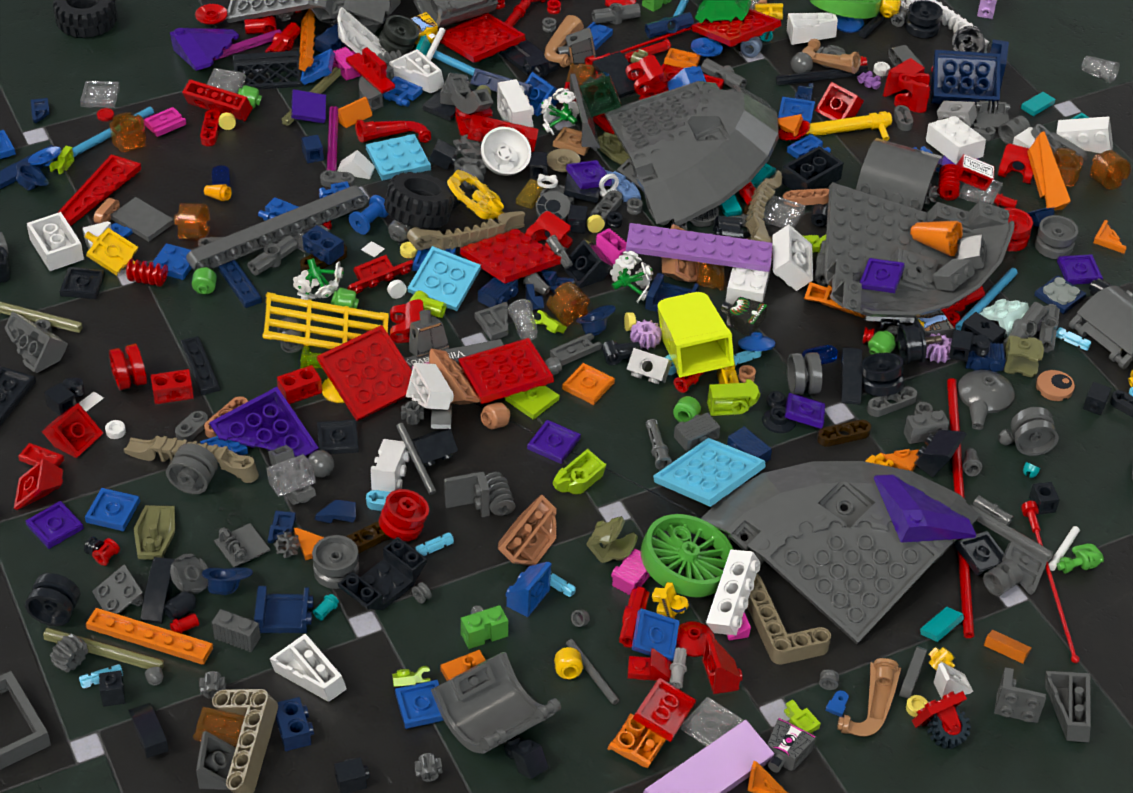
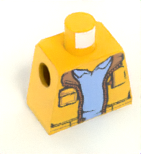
(426, 26)

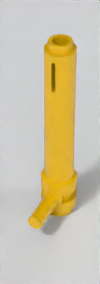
(872, 121)

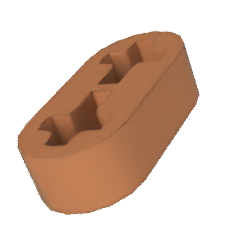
(103, 212)

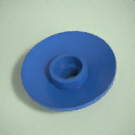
(849, 24)
(706, 47)
(45, 156)
(756, 342)

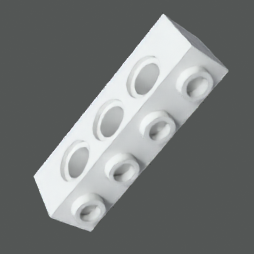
(733, 592)

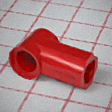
(264, 25)

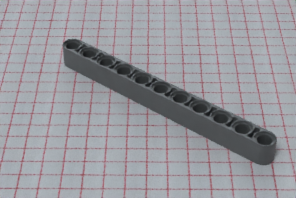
(277, 228)

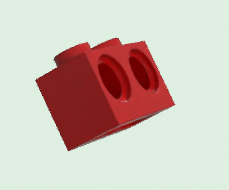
(300, 384)
(172, 386)

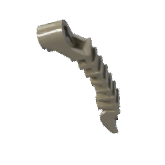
(761, 195)
(425, 239)

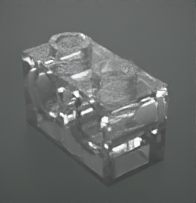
(291, 475)

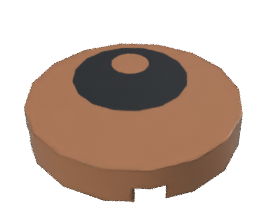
(1055, 385)

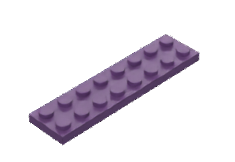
(699, 247)

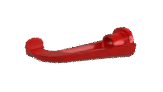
(371, 130)

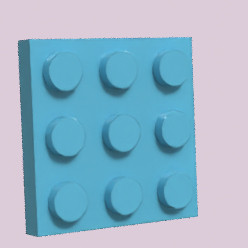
(398, 156)
(445, 277)

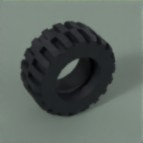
(85, 17)
(419, 200)

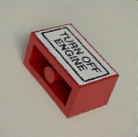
(974, 172)

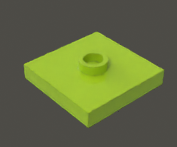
(534, 400)

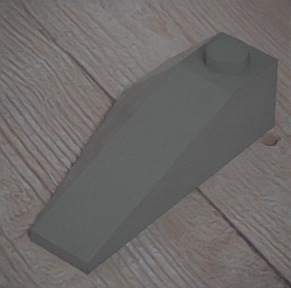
(34, 343)

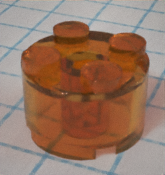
(127, 131)
(1069, 165)
(1110, 169)
(192, 221)
(568, 303)

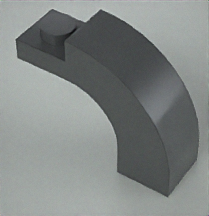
(373, 95)
(464, 99)
(300, 495)

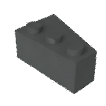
(1071, 702)

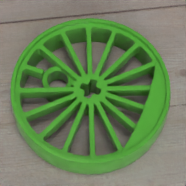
(850, 8)
(680, 550)

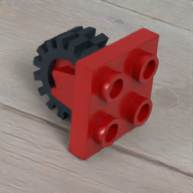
(944, 720)

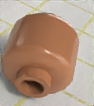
(495, 415)

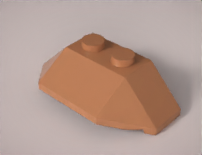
(679, 269)
(454, 376)
(530, 534)

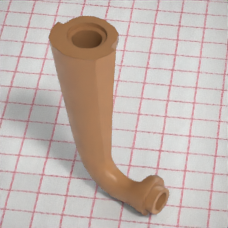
(569, 26)
(843, 62)
(883, 683)

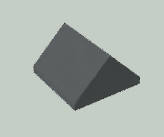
(214, 762)

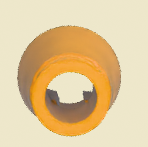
(219, 192)

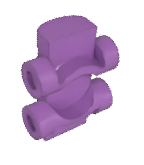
(869, 81)

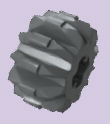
(69, 653)

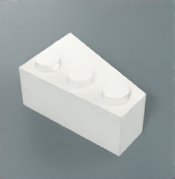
(808, 26)
(418, 70)
(1087, 133)
(429, 387)
(390, 466)
(309, 668)

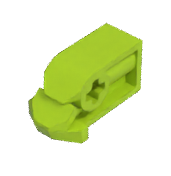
(732, 398)
(579, 473)

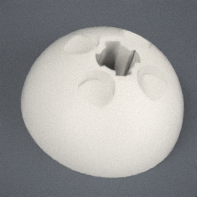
(508, 144)

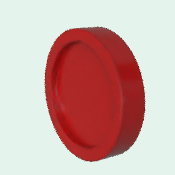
(105, 114)

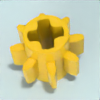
(941, 655)

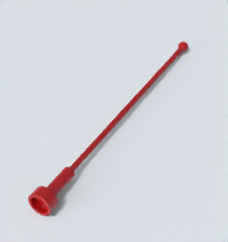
(589, 60)
(1030, 510)

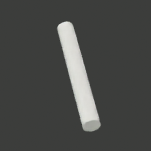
(435, 43)
(1064, 547)

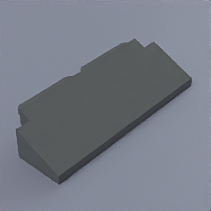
(589, 134)

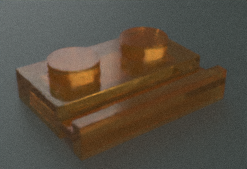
(582, 71)
(710, 275)
(220, 724)

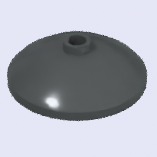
(987, 387)

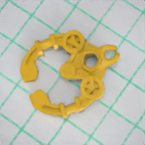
(488, 202)

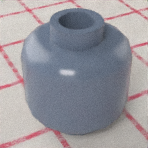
(752, 47)

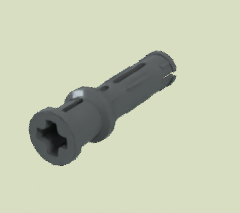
(659, 449)

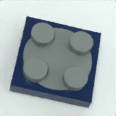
(1060, 293)

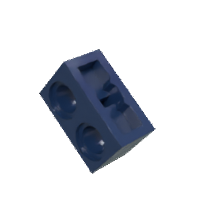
(323, 245)
(289, 724)

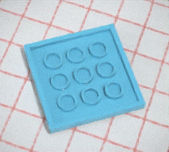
(709, 471)

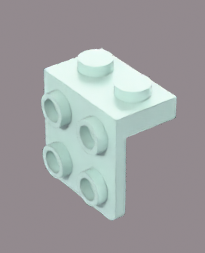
(1006, 313)

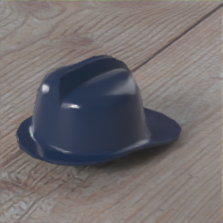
(30, 176)
(1040, 214)
(596, 320)
(223, 580)

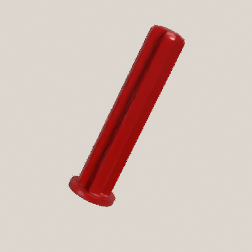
(652, 49)

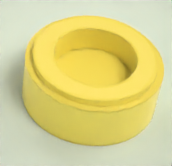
(227, 121)
(595, 223)
(407, 250)
(629, 320)
(914, 704)

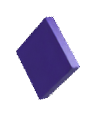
(308, 106)
(587, 174)
(1079, 269)
(882, 275)
(805, 410)
(554, 441)
(54, 524)

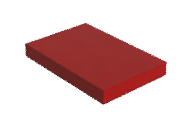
(664, 709)

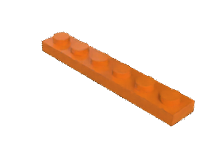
(306, 40)
(149, 636)

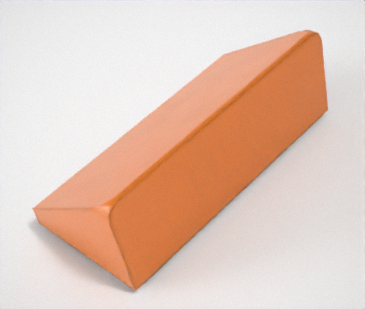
(354, 111)
(1007, 646)

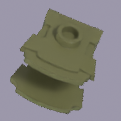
(1023, 355)
(612, 548)

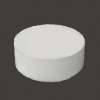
(881, 69)
(396, 289)
(115, 429)

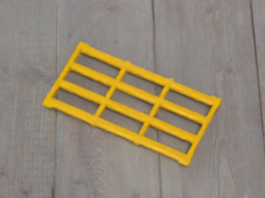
(308, 316)

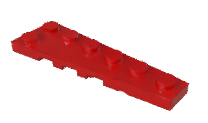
(100, 185)

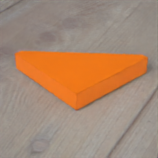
(791, 123)
(1109, 239)
(902, 459)
(307, 541)
(762, 782)

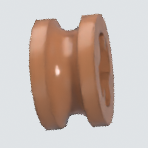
(746, 372)

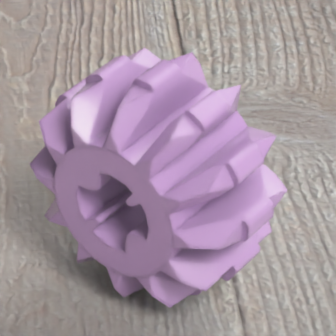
(646, 333)
(939, 351)

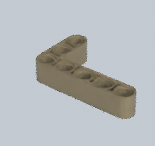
(781, 646)
(251, 747)

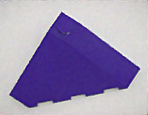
(201, 45)
(266, 424)
(918, 515)

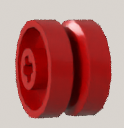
(1022, 229)
(125, 367)
(403, 514)

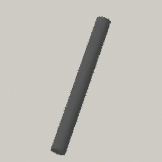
(416, 458)
(595, 675)

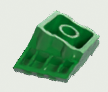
(722, 10)

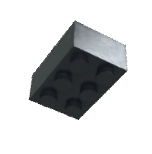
(812, 170)

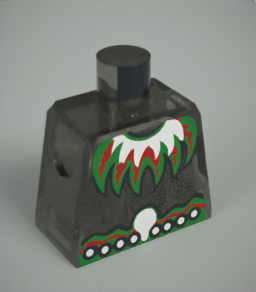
(744, 315)

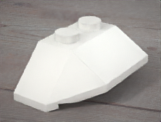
(356, 35)

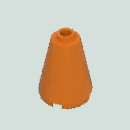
(939, 235)

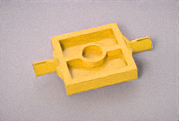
(111, 250)

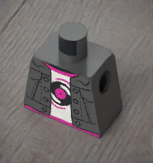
(789, 746)

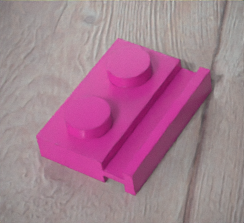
(165, 121)

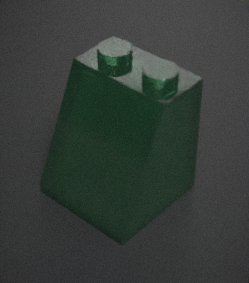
(600, 94)

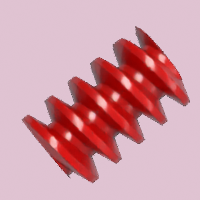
(947, 185)
(145, 273)

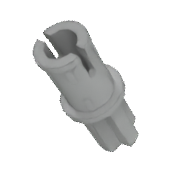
(678, 668)

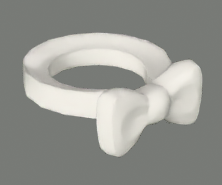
(553, 179)
(603, 191)

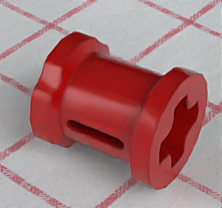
(106, 551)

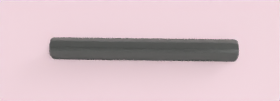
(1013, 535)

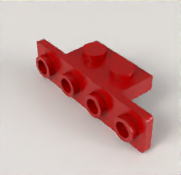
(372, 69)
(376, 271)

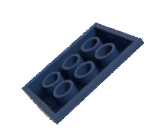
(965, 77)

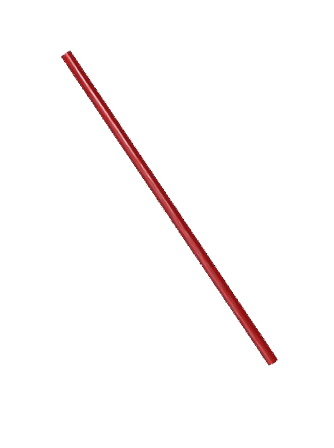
(964, 569)

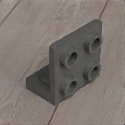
(468, 490)
(1017, 702)

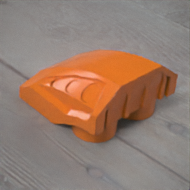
(637, 742)

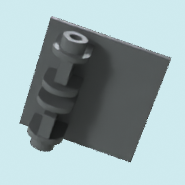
(992, 115)
(241, 544)
(118, 591)

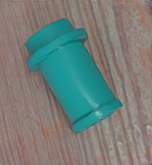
(330, 602)

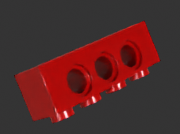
(216, 98)
(482, 125)

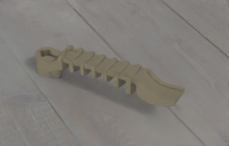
(239, 465)

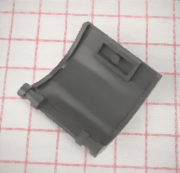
(454, 13)
(898, 173)
(1109, 322)
(489, 705)

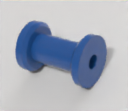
(361, 221)

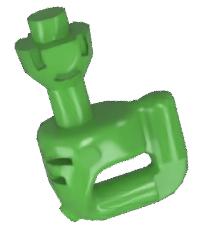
(1087, 557)

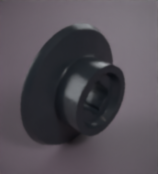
(775, 424)

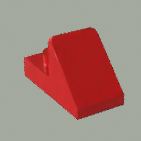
(649, 668)

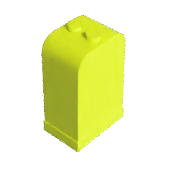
(694, 334)

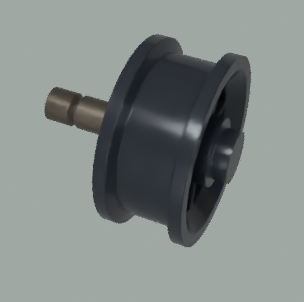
(913, 342)

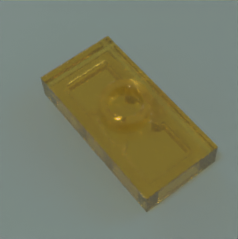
(529, 194)

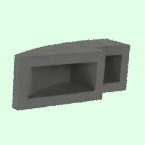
(441, 418)

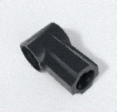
(615, 352)

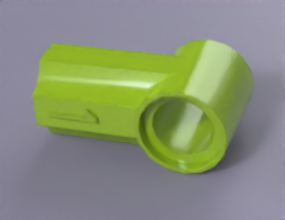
(436, 307)

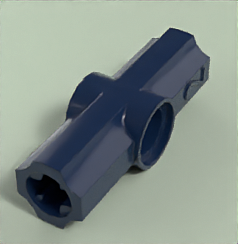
(677, 23)

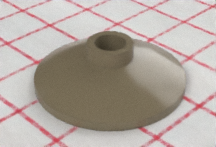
(560, 158)

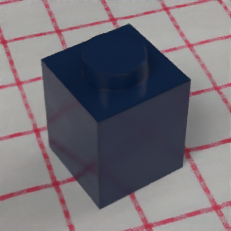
(312, 149)

